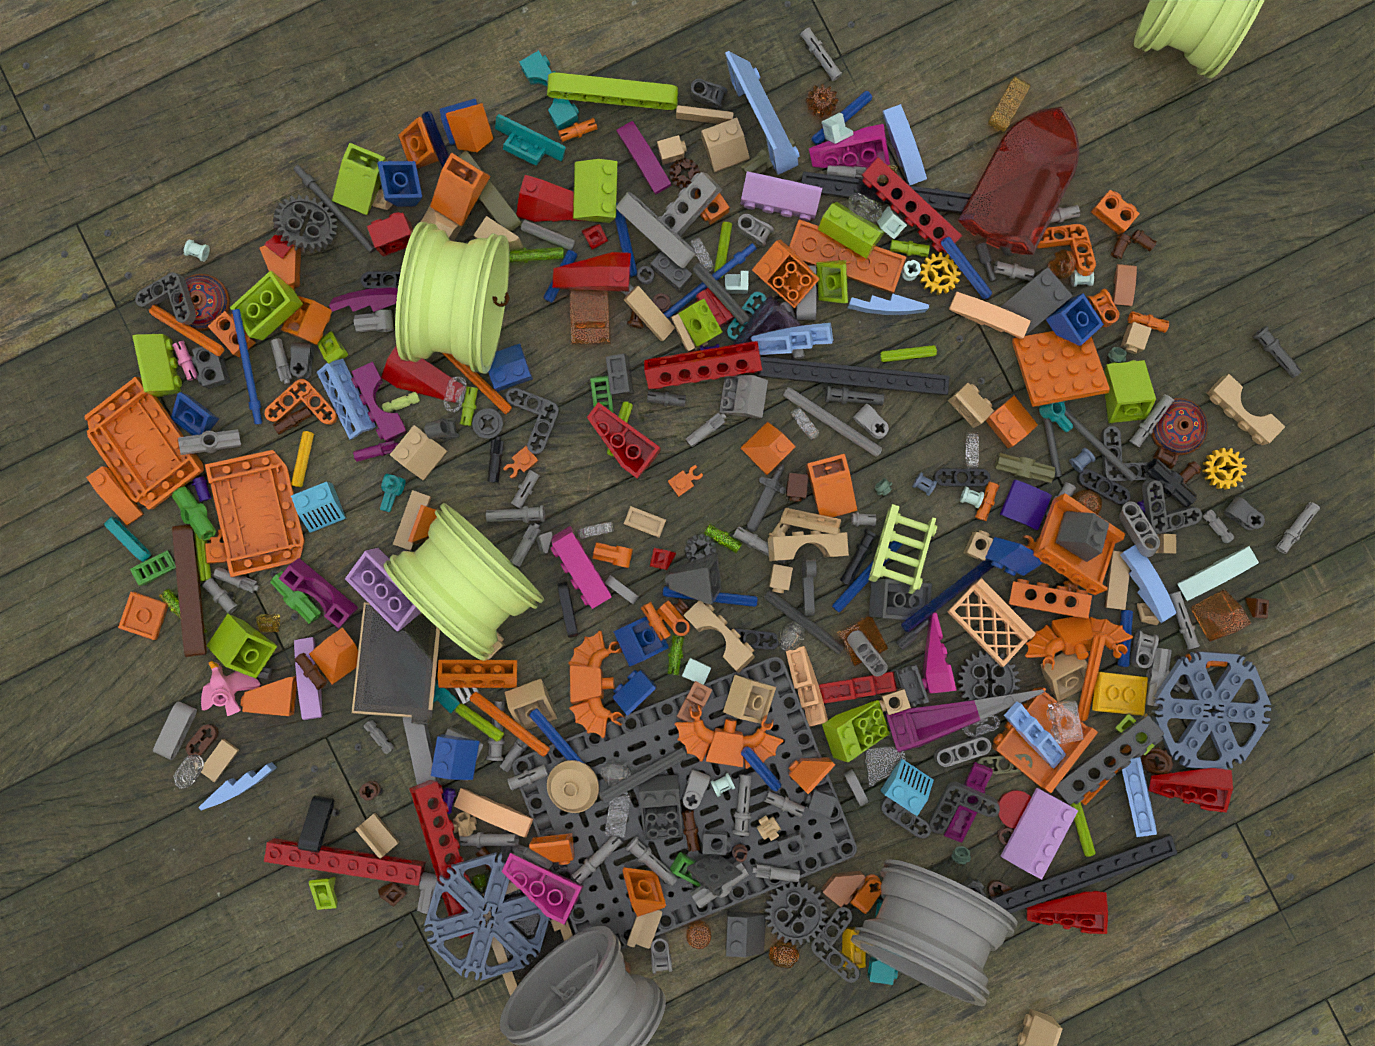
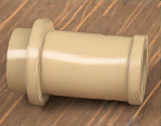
(780, 528)

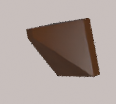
(1258, 607)
(391, 893)

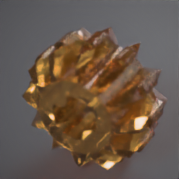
(827, 105)

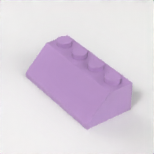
(780, 196)
(379, 590)
(1039, 833)

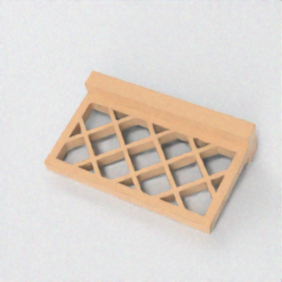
(999, 609)

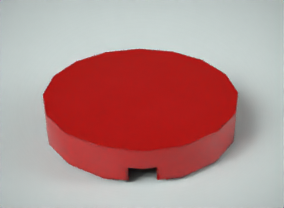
(1012, 806)

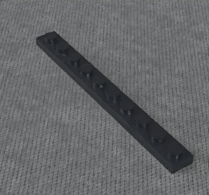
(845, 187)
(854, 376)
(1086, 874)

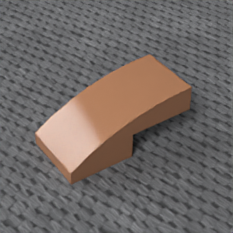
(1124, 284)
(697, 695)

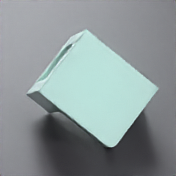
(835, 128)
(891, 222)
(737, 283)
(696, 671)

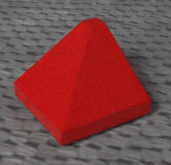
(594, 236)
(277, 246)
(662, 558)

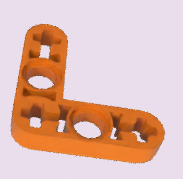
(1074, 241)
(305, 397)

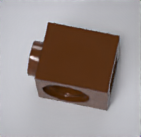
(796, 486)

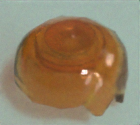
(1063, 264)
(1089, 499)

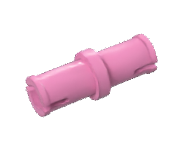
(185, 360)

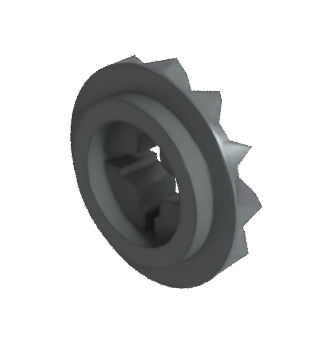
(478, 424)
(701, 540)

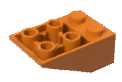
(458, 189)
(786, 273)
(832, 486)

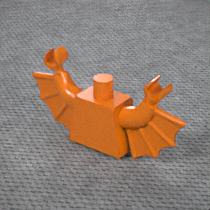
(1075, 636)
(588, 684)
(725, 744)

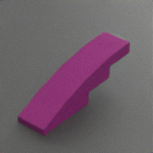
(643, 157)
(376, 298)
(963, 817)

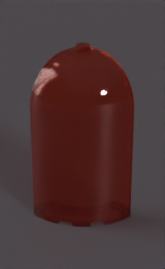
(1024, 182)

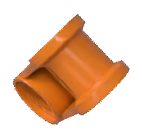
(1104, 306)
(866, 896)

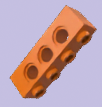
(1080, 610)
(477, 674)

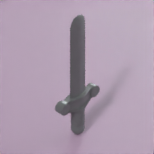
(771, 487)

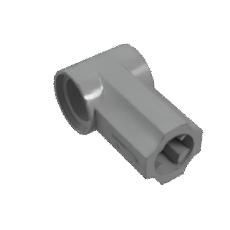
(379, 321)
(427, 887)

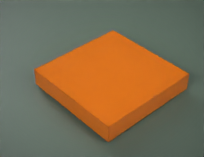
(143, 615)

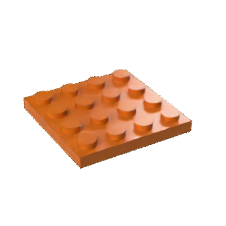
(1058, 368)

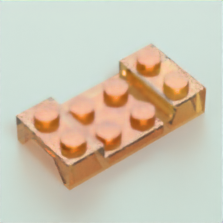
(589, 317)

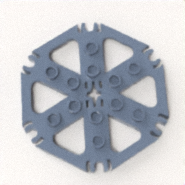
(1213, 697)
(469, 921)

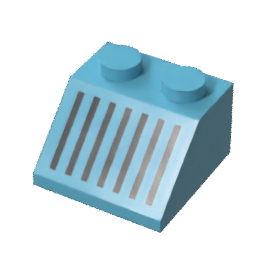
(318, 506)
(908, 787)

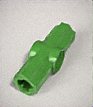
(193, 513)
(297, 600)

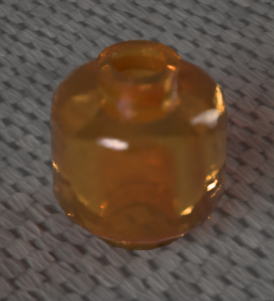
(698, 928)
(783, 954)

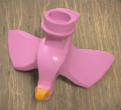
(223, 688)

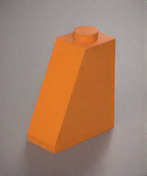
(287, 268)
(272, 699)

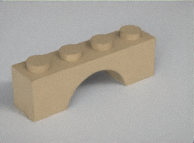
(1227, 394)
(785, 547)
(736, 652)

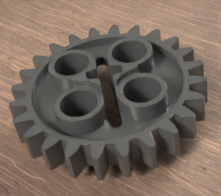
(287, 217)
(970, 681)
(810, 922)

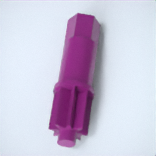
(374, 451)

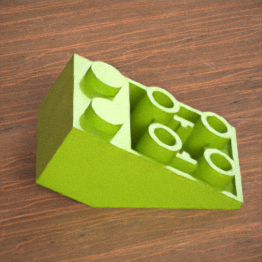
(358, 179)
(855, 731)

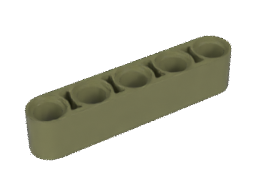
(495, 202)

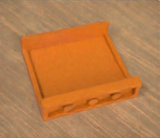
(1086, 574)
(1041, 773)

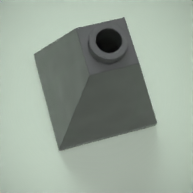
(697, 579)

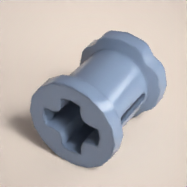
(1082, 460)
(928, 489)

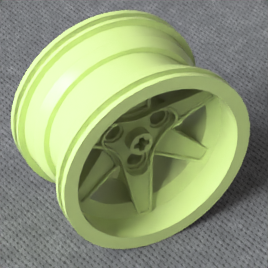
(1200, 28)
(449, 297)
(462, 583)

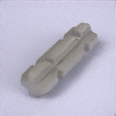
(1218, 526)
(379, 736)

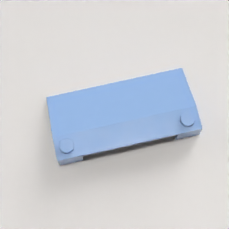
(747, 82)

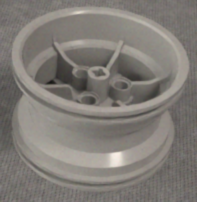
(935, 931)
(583, 998)

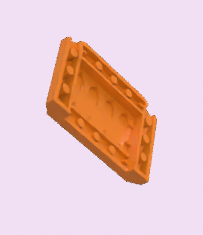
(141, 445)
(256, 512)

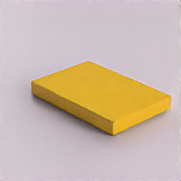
(1120, 693)

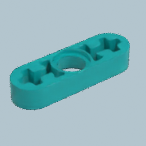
(750, 302)
(127, 539)

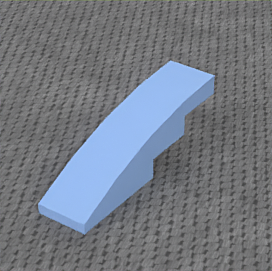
(904, 144)
(894, 306)
(792, 338)
(1150, 584)
(1035, 735)
(233, 788)

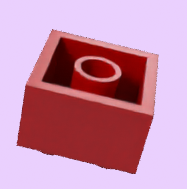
(391, 233)

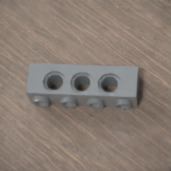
(709, 190)

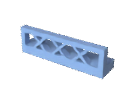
(347, 396)
(1139, 798)

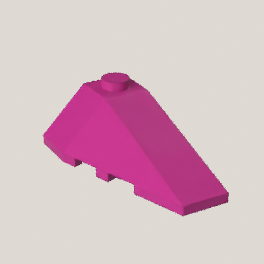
(853, 151)
(936, 671)
(547, 890)

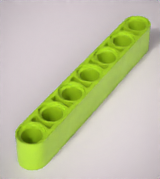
(612, 91)

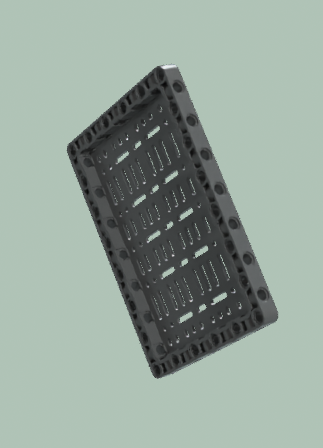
(653, 722)

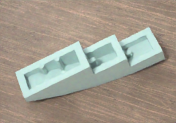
(1218, 573)

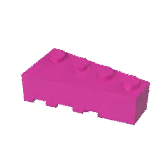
(580, 567)

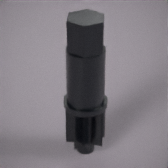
(495, 459)

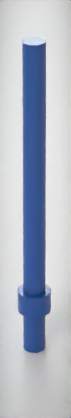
(739, 258)
(254, 403)

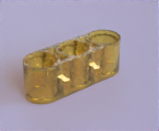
(1009, 104)

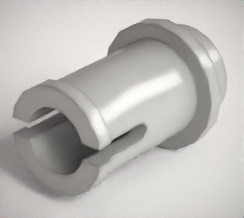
(863, 519)

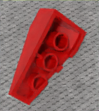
(544, 201)
(601, 272)
(417, 377)
(626, 444)
(1206, 787)
(1080, 911)

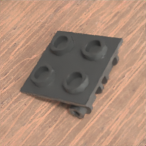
(714, 872)

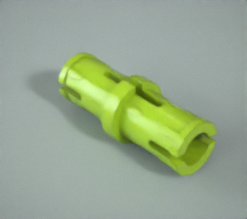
(909, 248)
(468, 406)

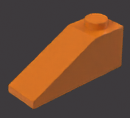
(114, 495)

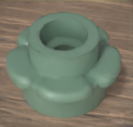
(1117, 355)
(883, 487)
(961, 855)

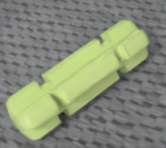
(401, 402)

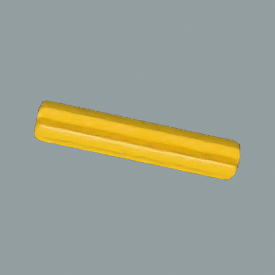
(302, 459)

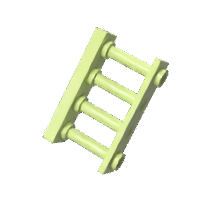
(884, 552)

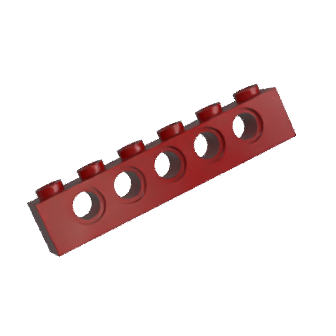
(879, 168)
(694, 360)

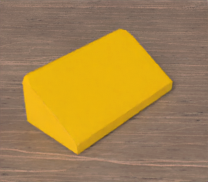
(851, 950)

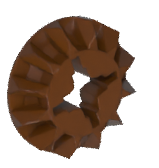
(675, 171)
(1150, 763)

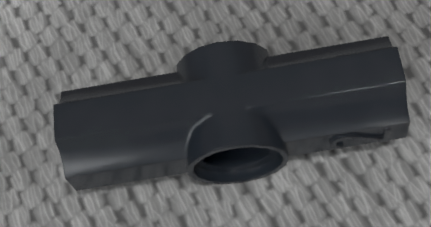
(1171, 481)

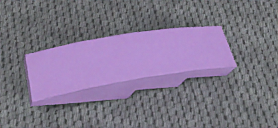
(309, 697)

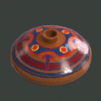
(212, 299)
(1170, 433)

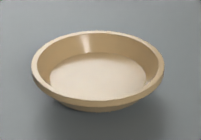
(573, 786)

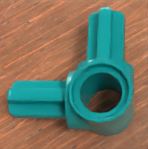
(1056, 412)
(392, 486)

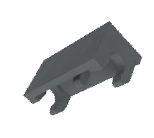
(619, 374)
(912, 683)

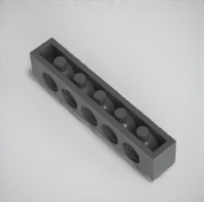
(1112, 748)

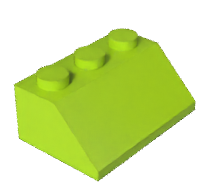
(595, 190)
(850, 229)
(266, 306)
(157, 364)

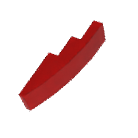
(857, 687)

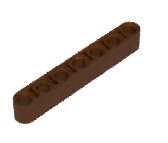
(189, 591)

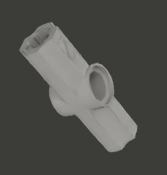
(197, 444)
(1157, 674)
(703, 896)

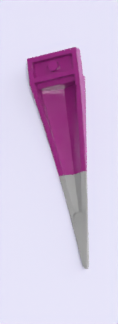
(926, 724)

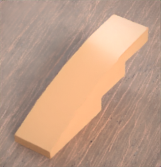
(989, 314)
(807, 686)
(493, 812)

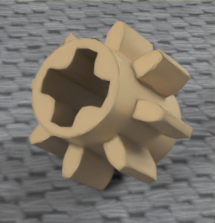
(464, 824)
(768, 828)

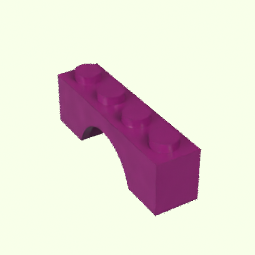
(369, 381)
(302, 578)

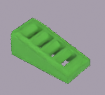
(597, 379)
(139, 577)
(678, 863)

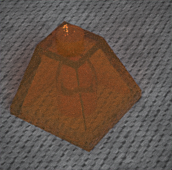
(1220, 615)
(870, 630)

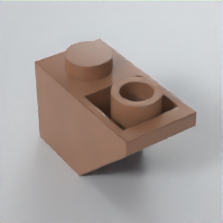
(842, 885)

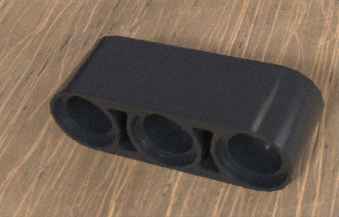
(316, 824)

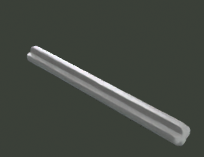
(832, 421)

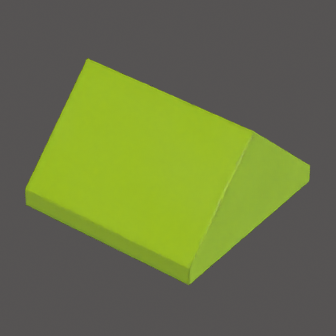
(833, 281)

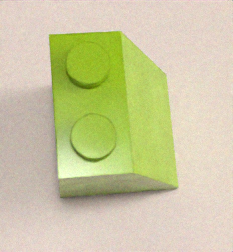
(1130, 391)
(241, 646)

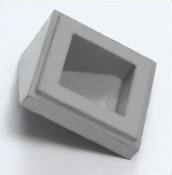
(544, 542)

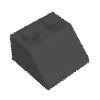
(1082, 534)
(745, 934)

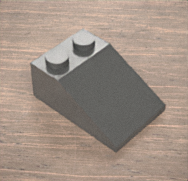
(1038, 298)
(893, 600)

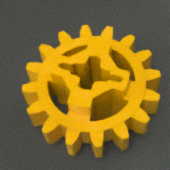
(932, 271)
(1224, 459)

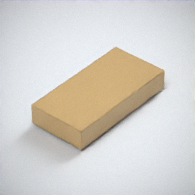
(645, 521)
(219, 760)

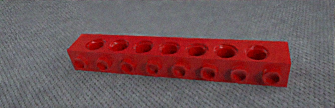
(421, 794)
(346, 862)

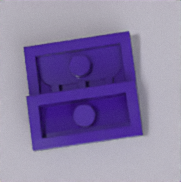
(1025, 504)

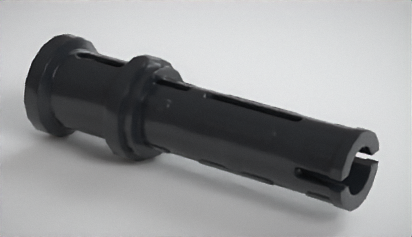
(863, 549)

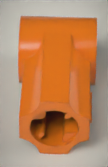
(616, 555)
(673, 617)

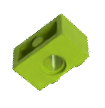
(700, 322)

